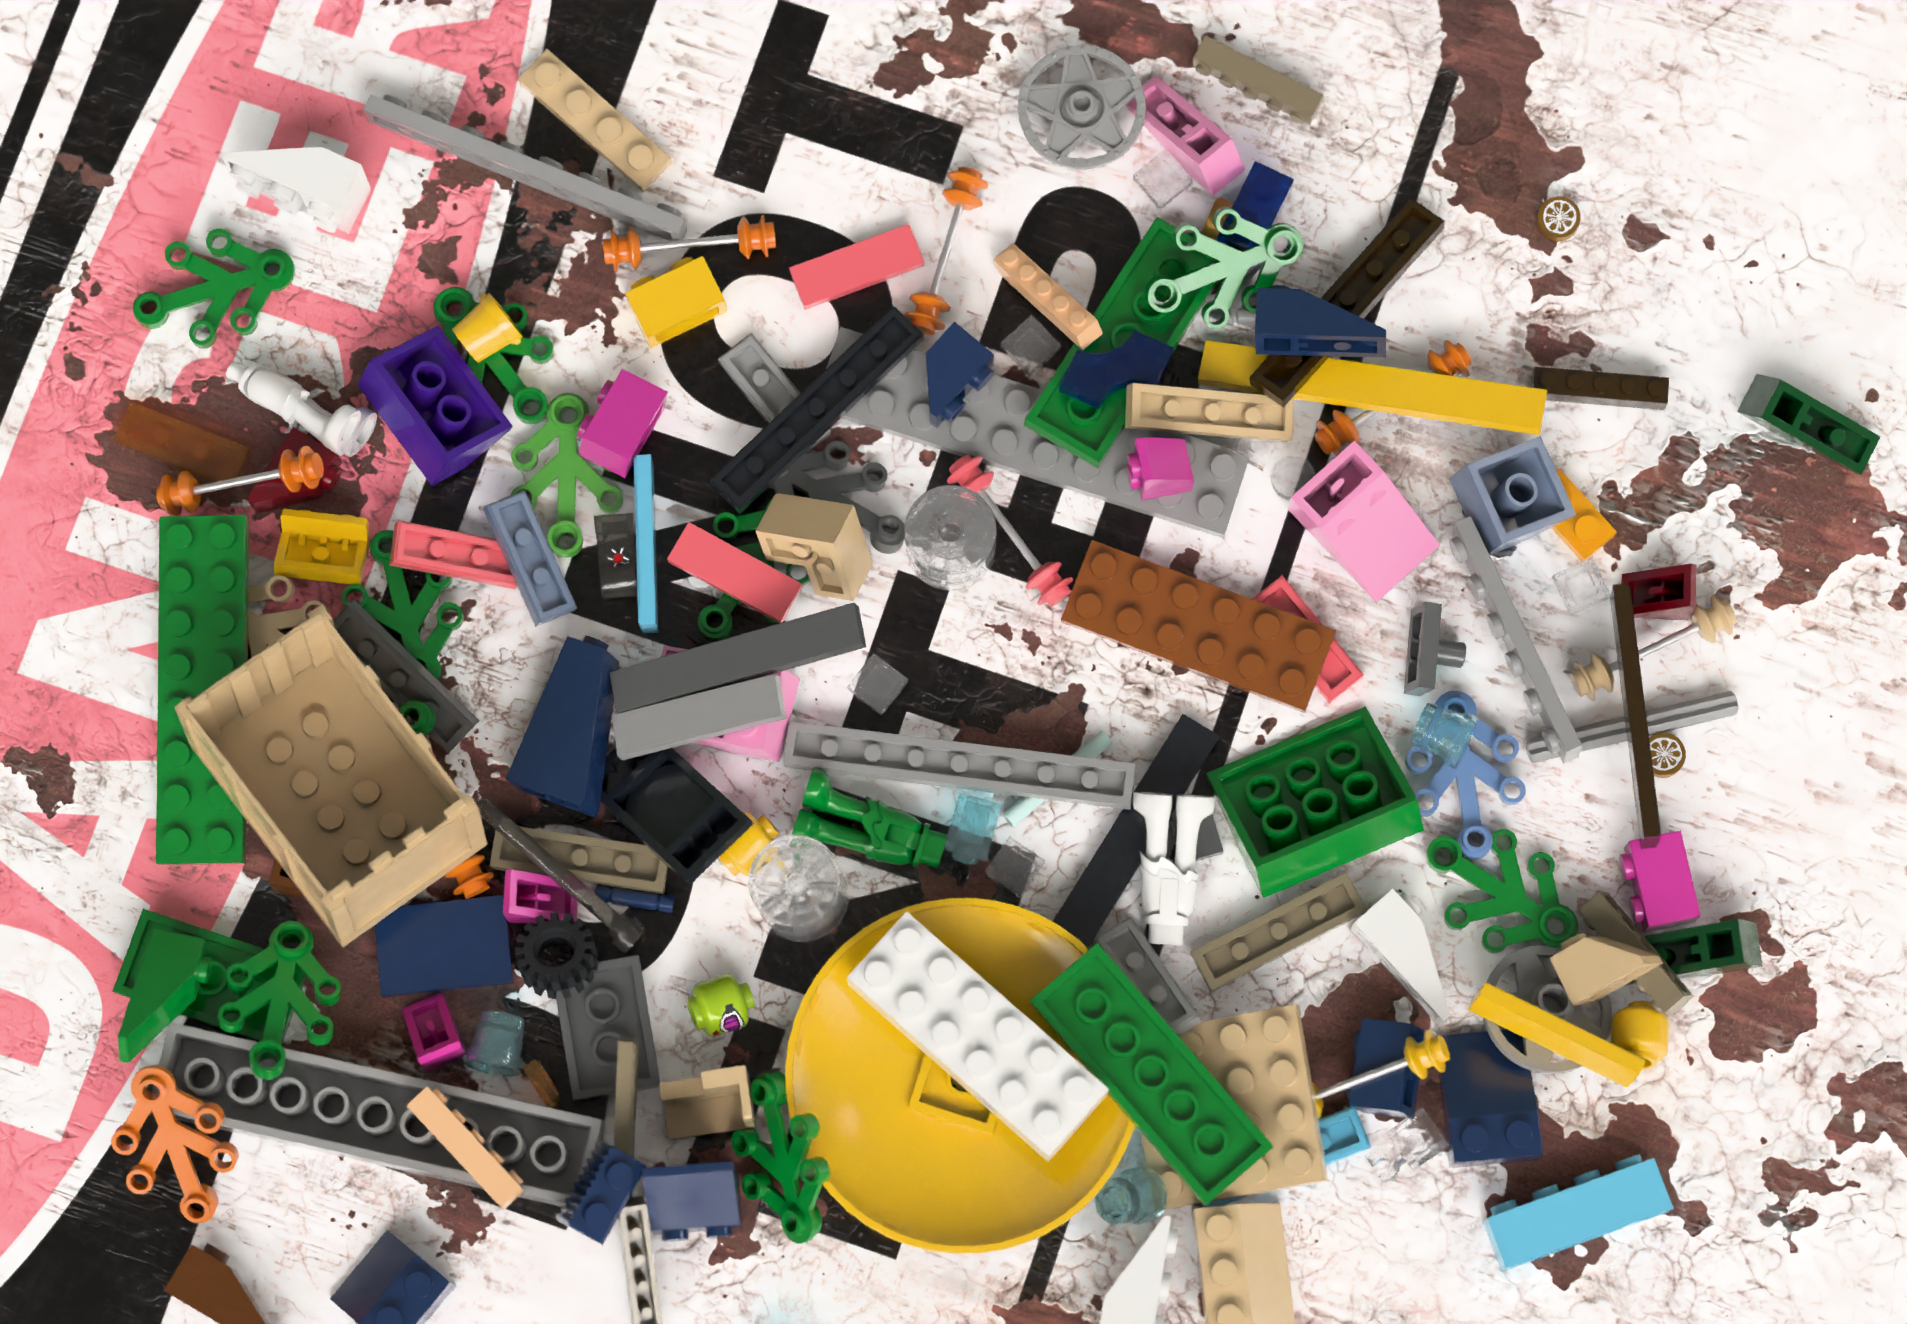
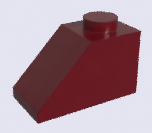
(274, 494)

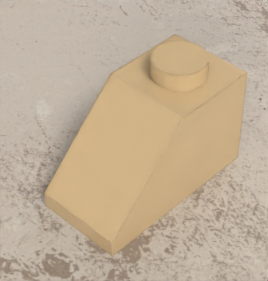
(1599, 966)

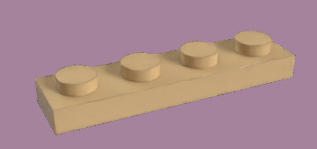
(595, 120)
(1206, 412)

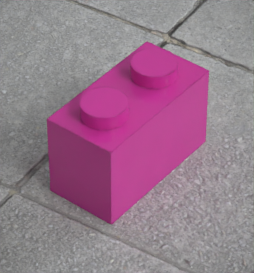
(622, 422)
(1660, 883)

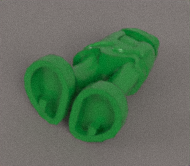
(888, 832)

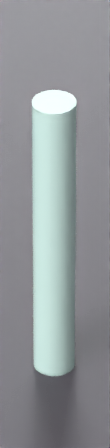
(1026, 805)

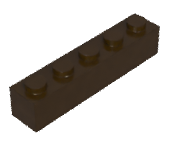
(1602, 388)

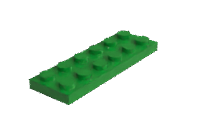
(1093, 431)
(1151, 1074)

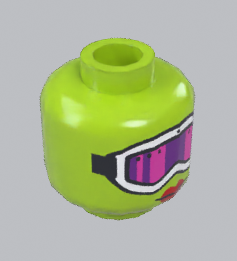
(720, 1005)

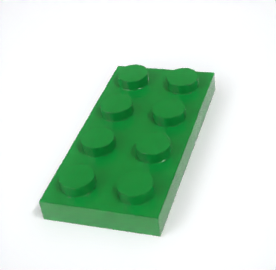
(214, 994)

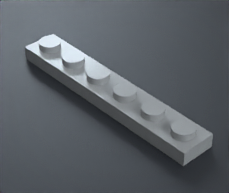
(1521, 655)

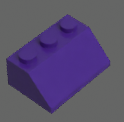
(433, 404)

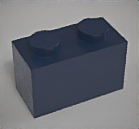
(1375, 1046)

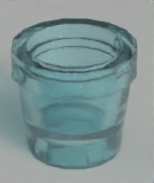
(1444, 733)
(497, 1044)
(1132, 1197)

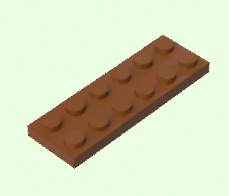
(1198, 626)

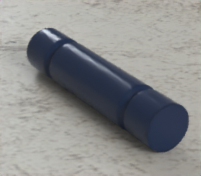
(636, 898)

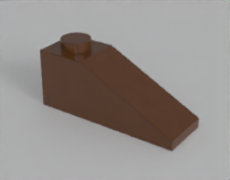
(214, 1288)

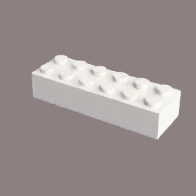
(977, 1036)

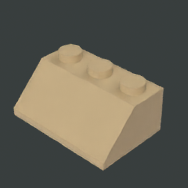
(1243, 1264)

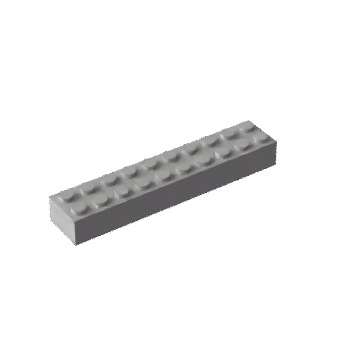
(365, 1115)

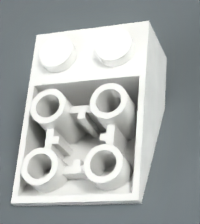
(303, 181)
(1143, 1282)

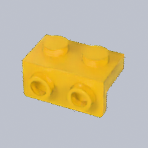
(322, 547)

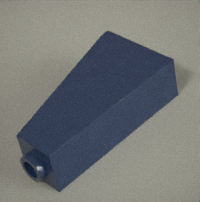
(570, 730)

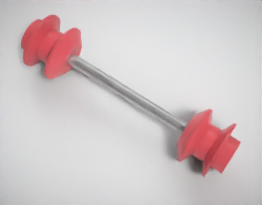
(1045, 576)

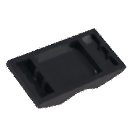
(672, 810)

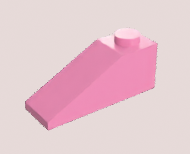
(1189, 137)

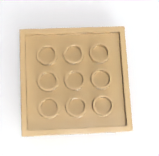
(1267, 1073)

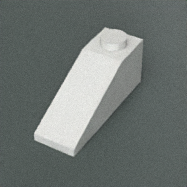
(1401, 944)

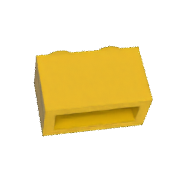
(675, 300)

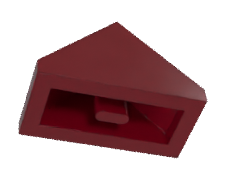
(1663, 592)

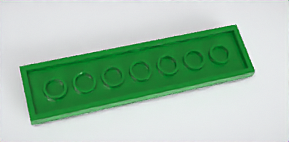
(198, 645)

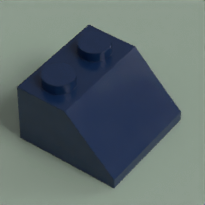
(392, 1286)

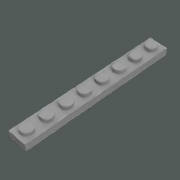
(510, 162)
(960, 765)

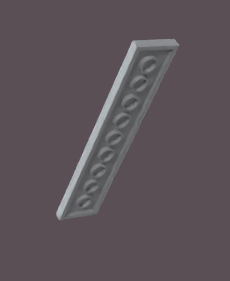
(995, 429)

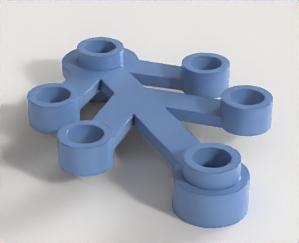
(1469, 767)

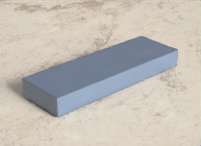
(529, 558)

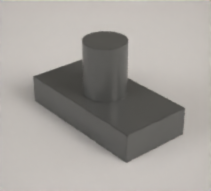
(1427, 650)

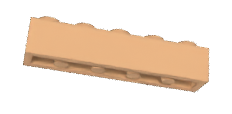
(1047, 296)
(466, 1146)

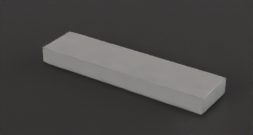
(698, 717)

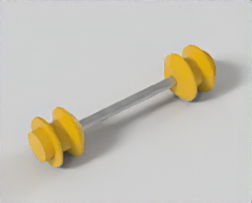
(1418, 1058)

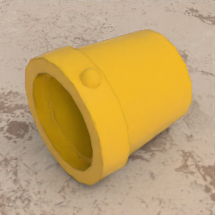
(486, 329)

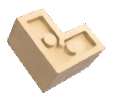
(821, 538)
(709, 1103)

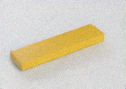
(1556, 1034)

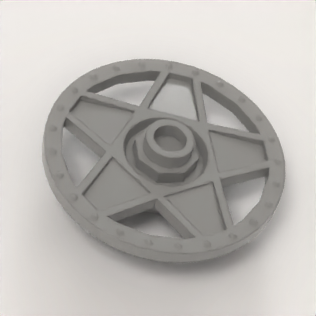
(1081, 107)
(1542, 990)

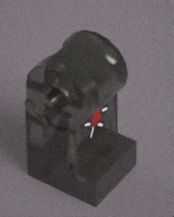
(617, 554)

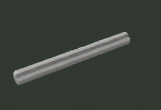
(1658, 721)

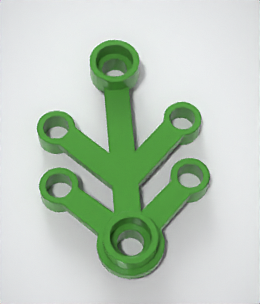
(565, 467)

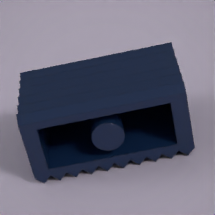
(601, 1192)

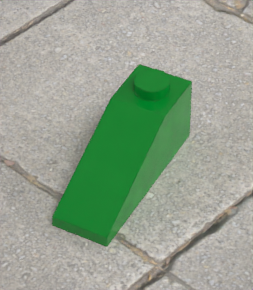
(163, 988)

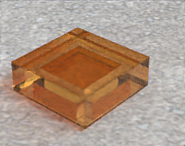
(542, 1083)

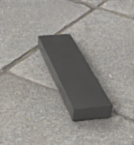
(403, 675)

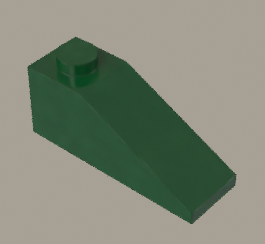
(1808, 423)
(1709, 948)

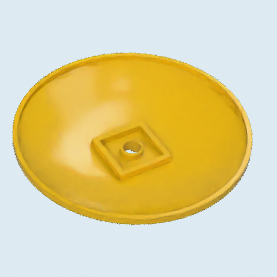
(895, 1131)

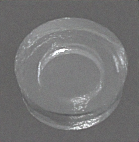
(1291, 475)

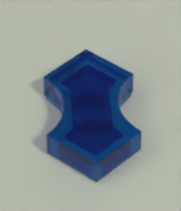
(1098, 375)

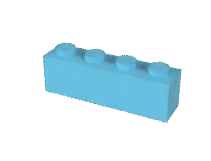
(1578, 1213)

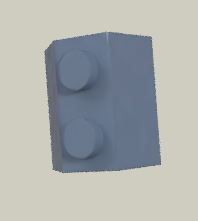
(1512, 495)

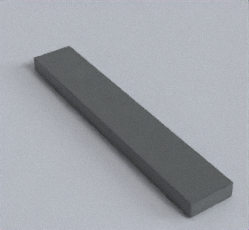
(739, 658)

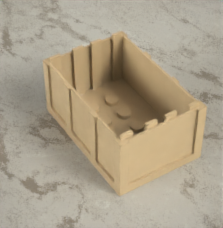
(332, 777)

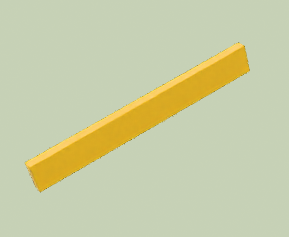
(1389, 390)

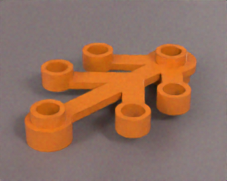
(175, 1139)

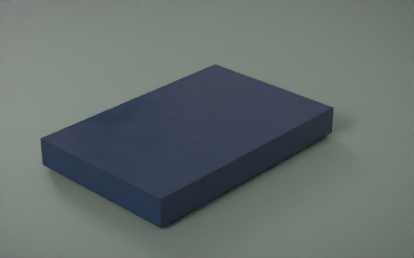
(444, 947)

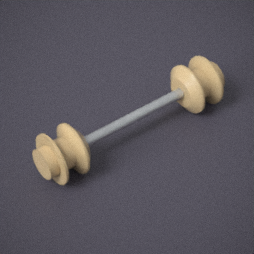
(1705, 622)

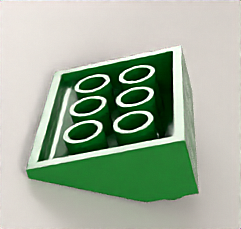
(1315, 801)

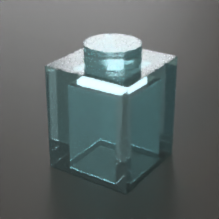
(972, 829)

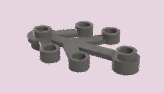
(833, 487)

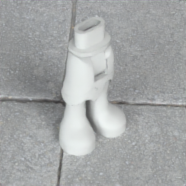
(340, 432)
(1167, 886)

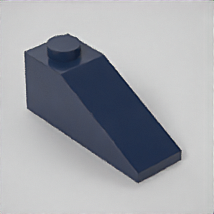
(1306, 325)

